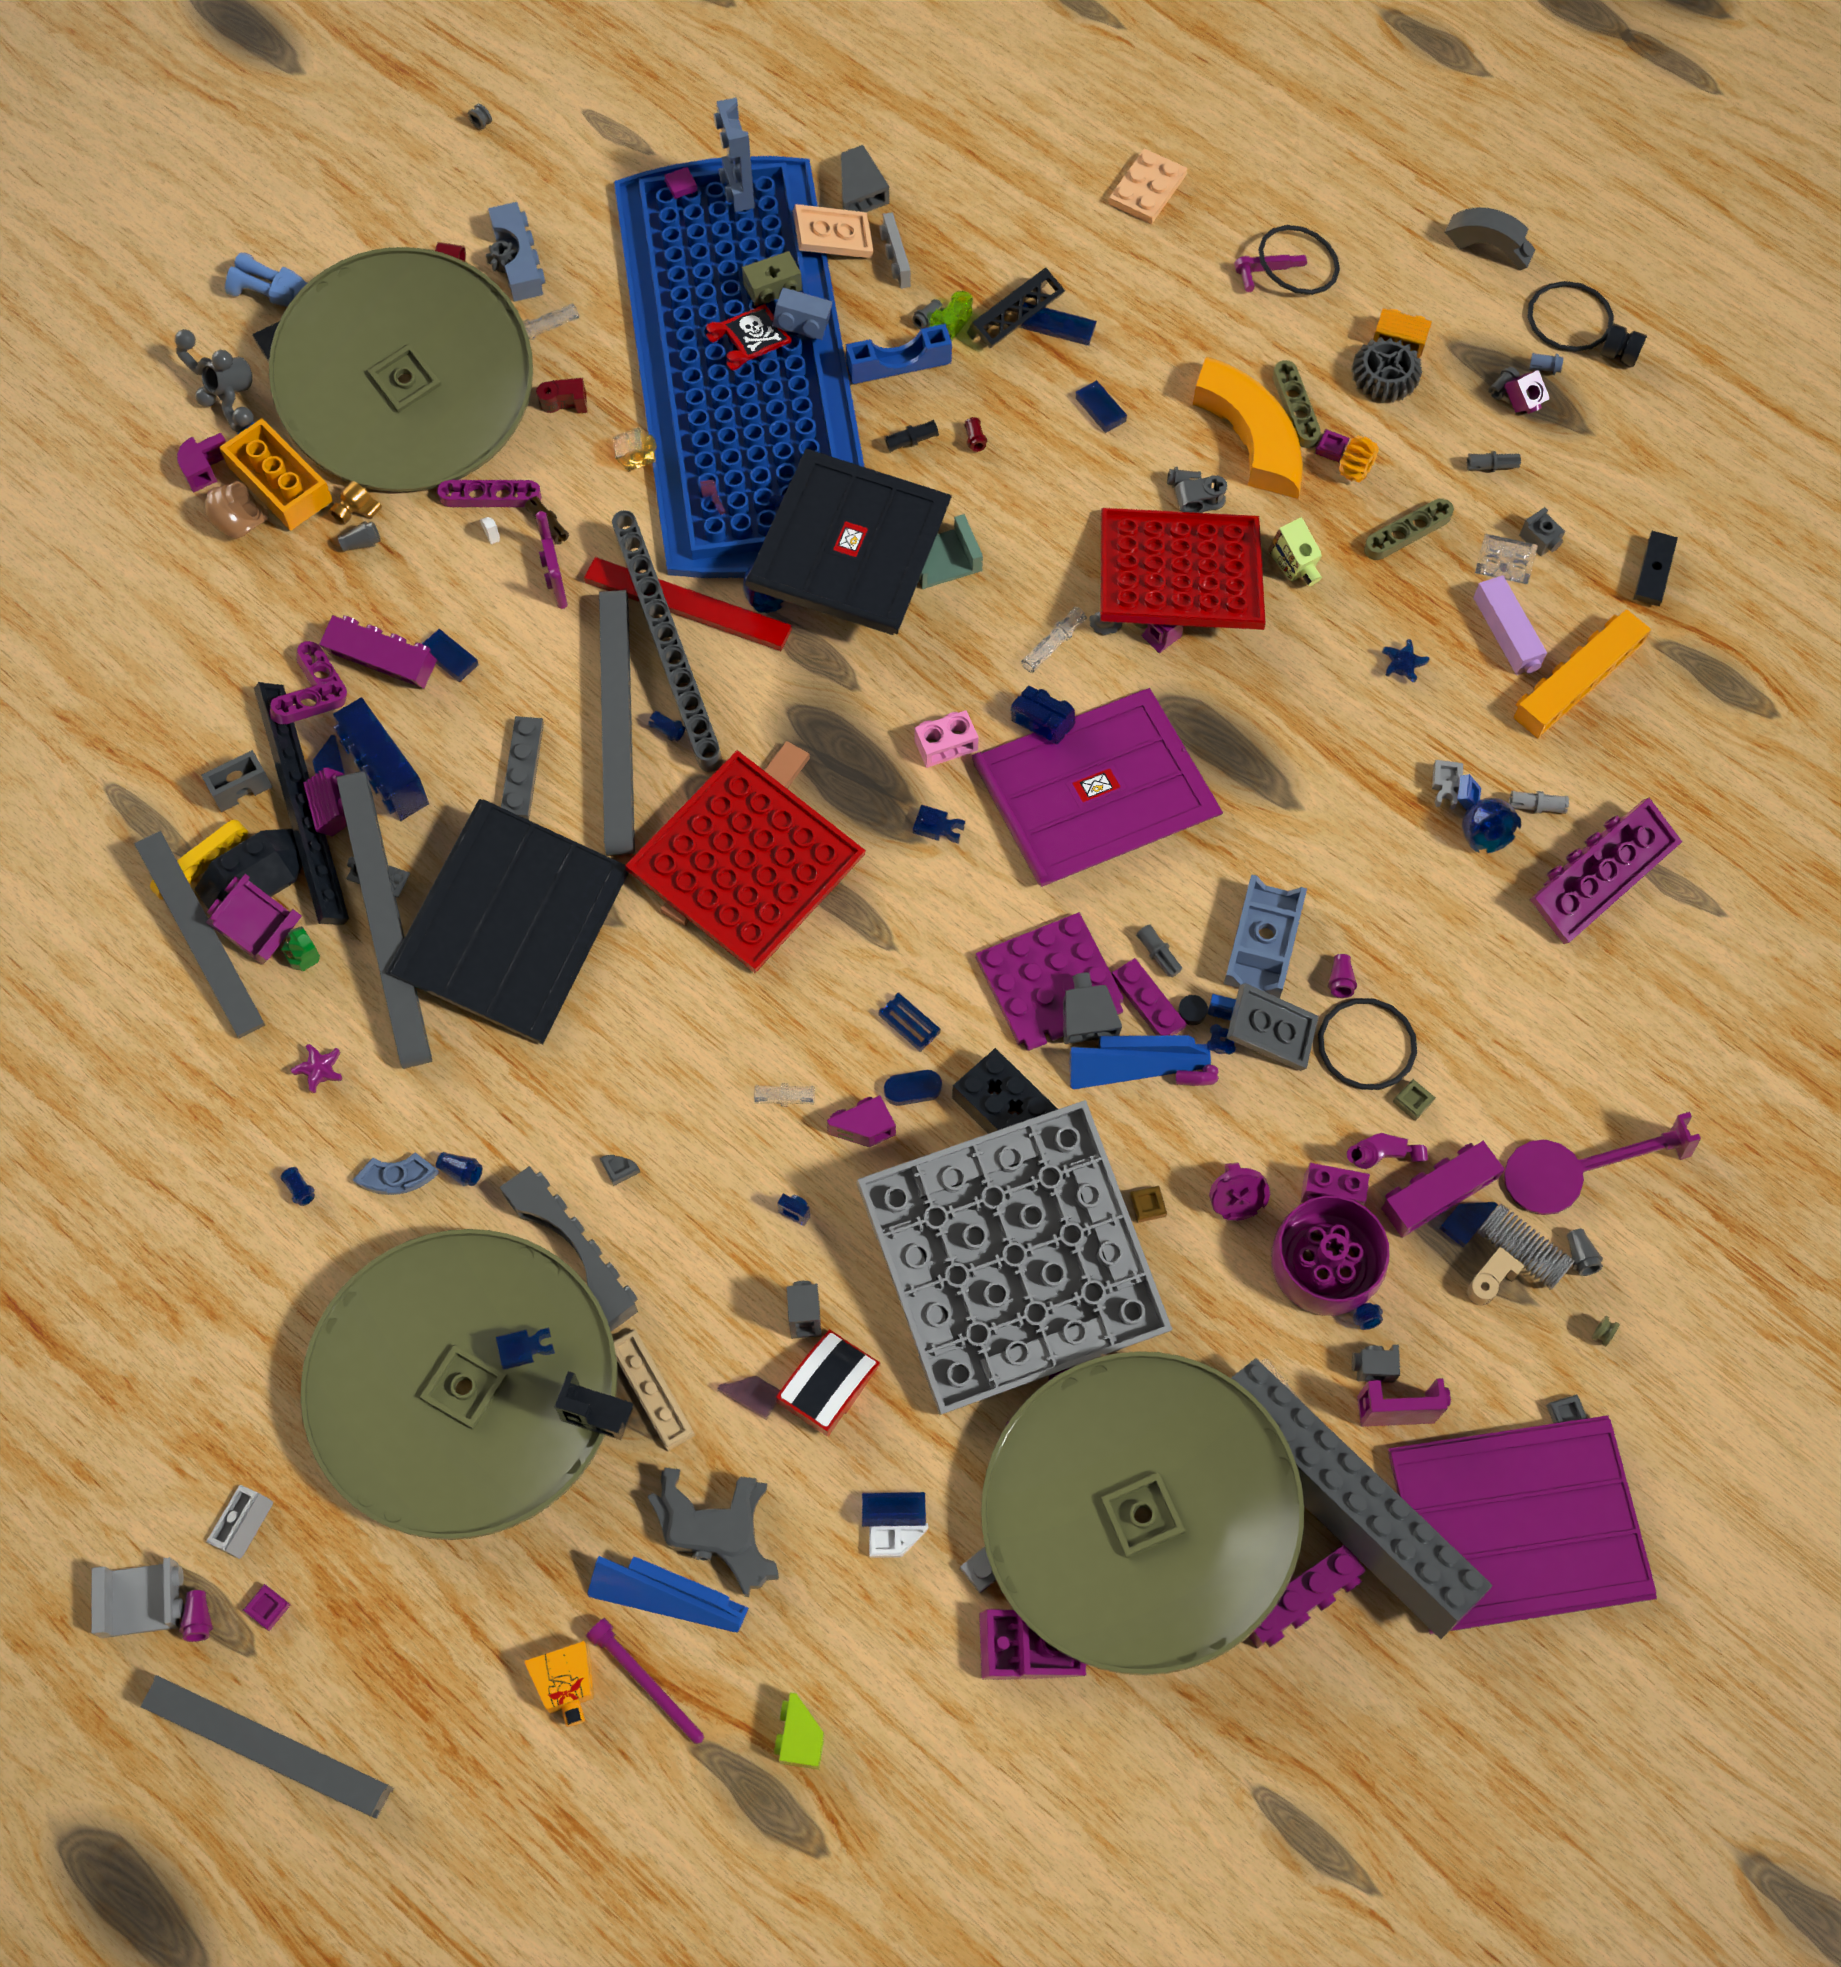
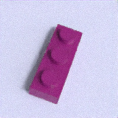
(1148, 999)

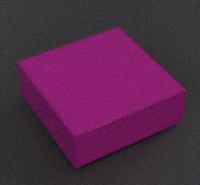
(680, 183)
(1332, 445)
(266, 1607)

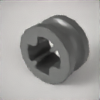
(479, 116)

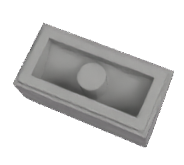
(240, 1521)

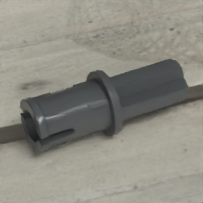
(1493, 461)
(1159, 951)

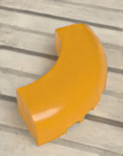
(1258, 421)

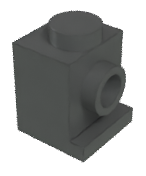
(1542, 531)
(1377, 1364)

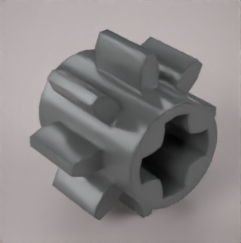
(500, 255)

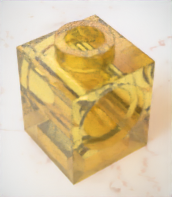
(634, 448)

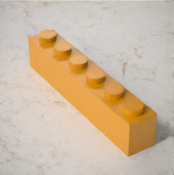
(1581, 673)

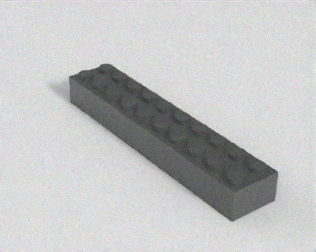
(1369, 1513)

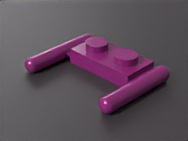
(549, 559)

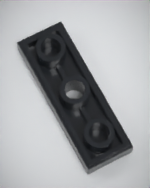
(1655, 568)

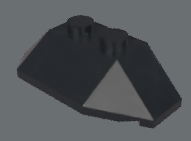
(266, 857)

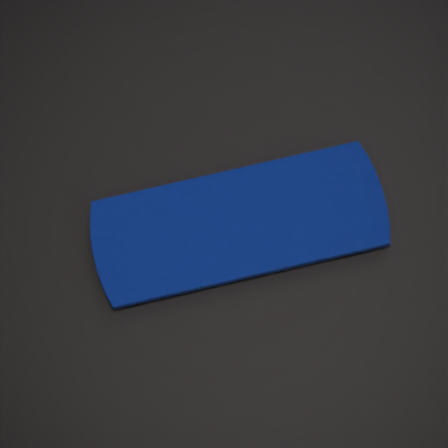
(706, 419)

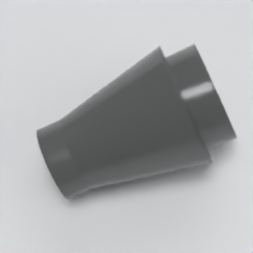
(361, 536)
(1584, 1253)

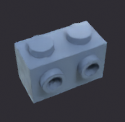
(802, 313)

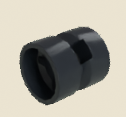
(1623, 344)

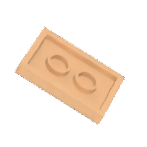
(1147, 186)
(832, 231)

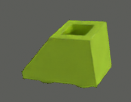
(802, 1736)

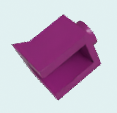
(1162, 635)

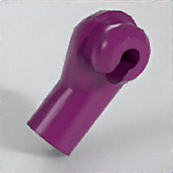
(1197, 1078)

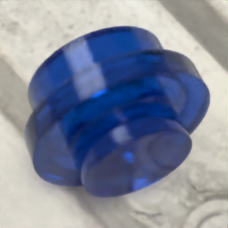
(1368, 1316)

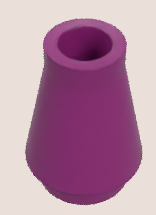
(1342, 978)
(196, 1617)

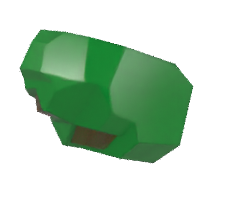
(300, 950)

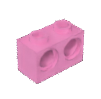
(949, 744)

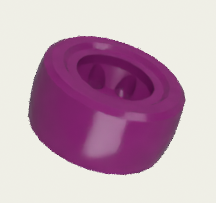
(1342, 1226)

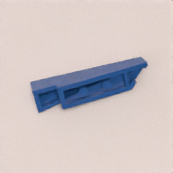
(1135, 1058)
(664, 1593)

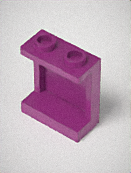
(251, 919)
(1402, 1411)

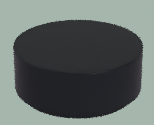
(1193, 1009)

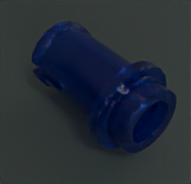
(667, 726)
(301, 1192)

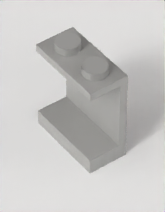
(136, 1599)

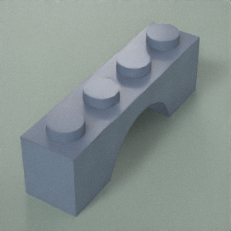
(522, 271)

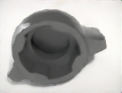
(1103, 627)

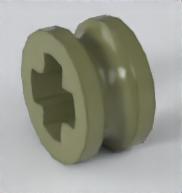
(1605, 1331)

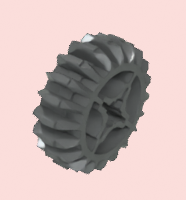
(1386, 369)

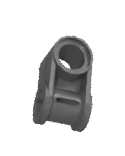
(1199, 496)

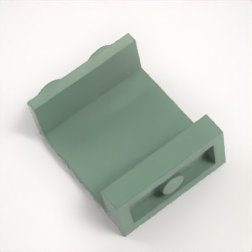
(952, 555)

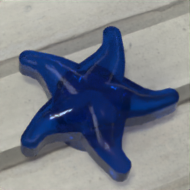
(1404, 661)

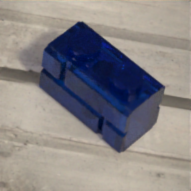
(1043, 714)

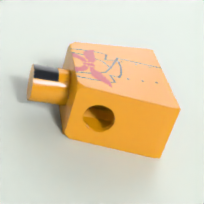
(564, 1680)

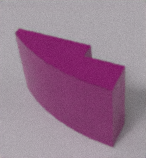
(1017, 1652)

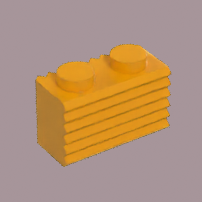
(1403, 327)

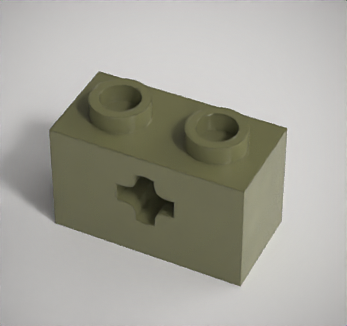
(768, 277)

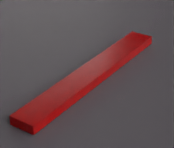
(696, 606)

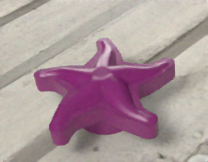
(318, 1067)

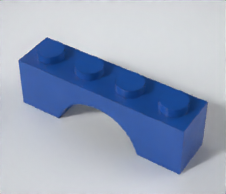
(927, 350)

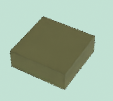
(1414, 1099)

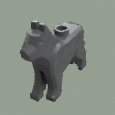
(716, 1531)

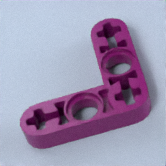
(318, 692)

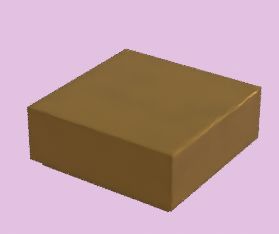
(1148, 1204)

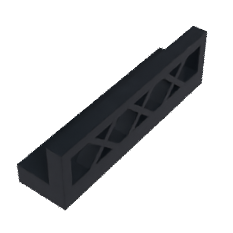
(1013, 303)

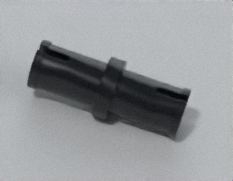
(911, 435)

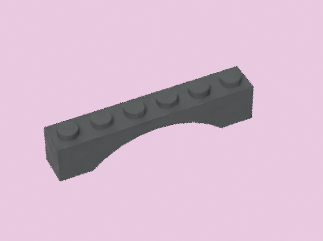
(534, 1203)

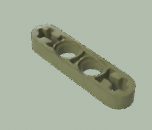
(1297, 403)
(1407, 527)

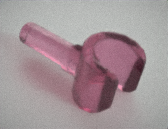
(708, 488)

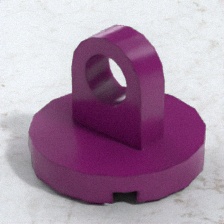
(1239, 1193)

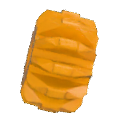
(1358, 458)

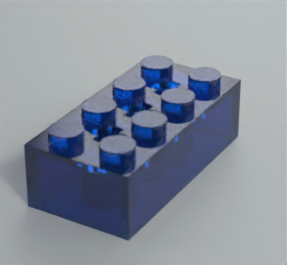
(380, 758)

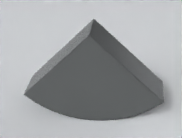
(619, 1168)

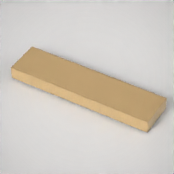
(652, 1390)

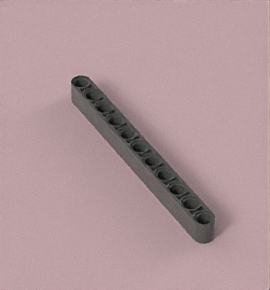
(667, 650)
(616, 723)
(383, 917)

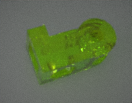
(955, 314)

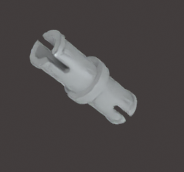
(1539, 802)

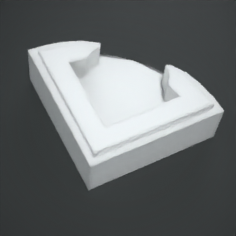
(490, 529)

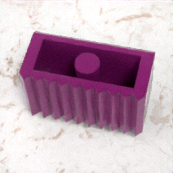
(326, 802)

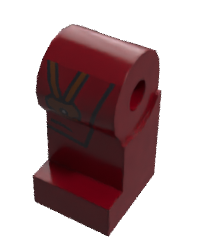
(563, 395)

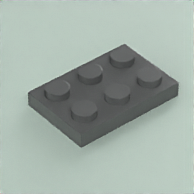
(1272, 1027)

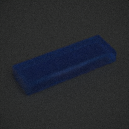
(1060, 325)

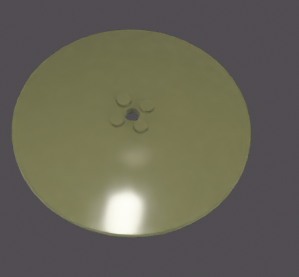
(388, 317)
(388, 1369)
(1130, 1438)

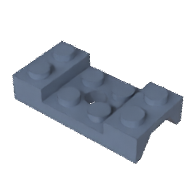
(737, 164)
(1261, 960)

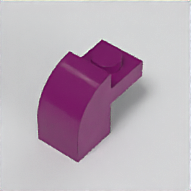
(196, 460)

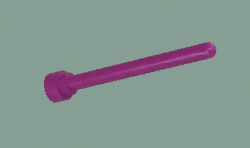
(602, 1635)

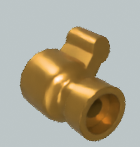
(354, 499)

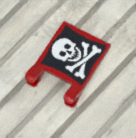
(751, 335)

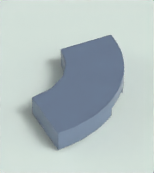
(395, 1177)

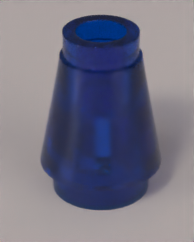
(460, 1168)

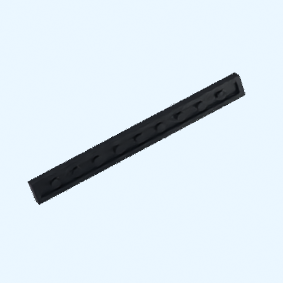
(312, 845)

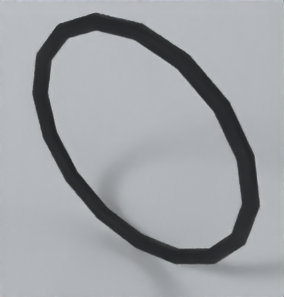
(1575, 285)
(1290, 287)
(1400, 1076)

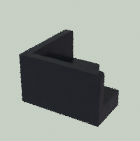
(592, 1409)

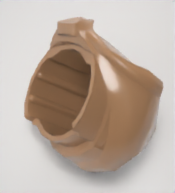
(234, 510)

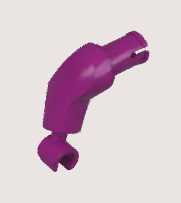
(1380, 1146)

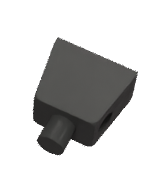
(1088, 1012)

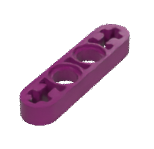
(489, 489)

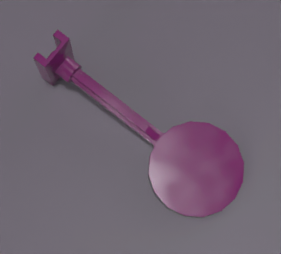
(1549, 1177)

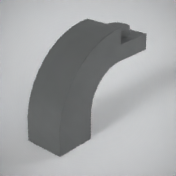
(1493, 228)

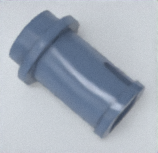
(1546, 363)

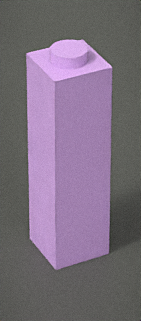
(1510, 625)

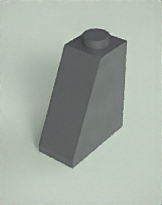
(862, 182)

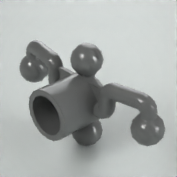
(220, 378)

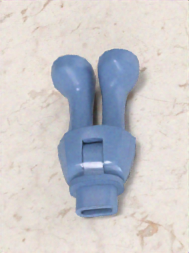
(281, 291)

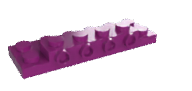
(1604, 869)

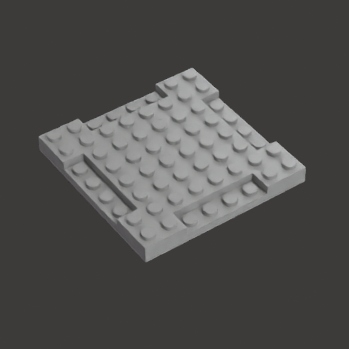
(1013, 1256)

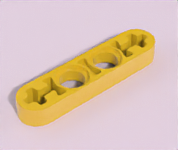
(199, 858)

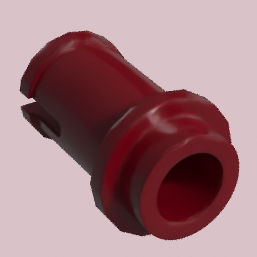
(976, 439)

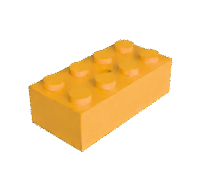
(276, 474)

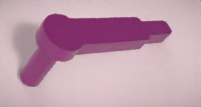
(1246, 265)

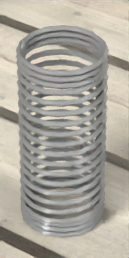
(1507, 1236)

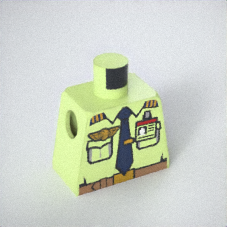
(1296, 552)

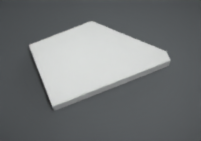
(893, 1540)

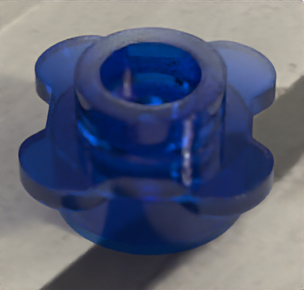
(1216, 1044)

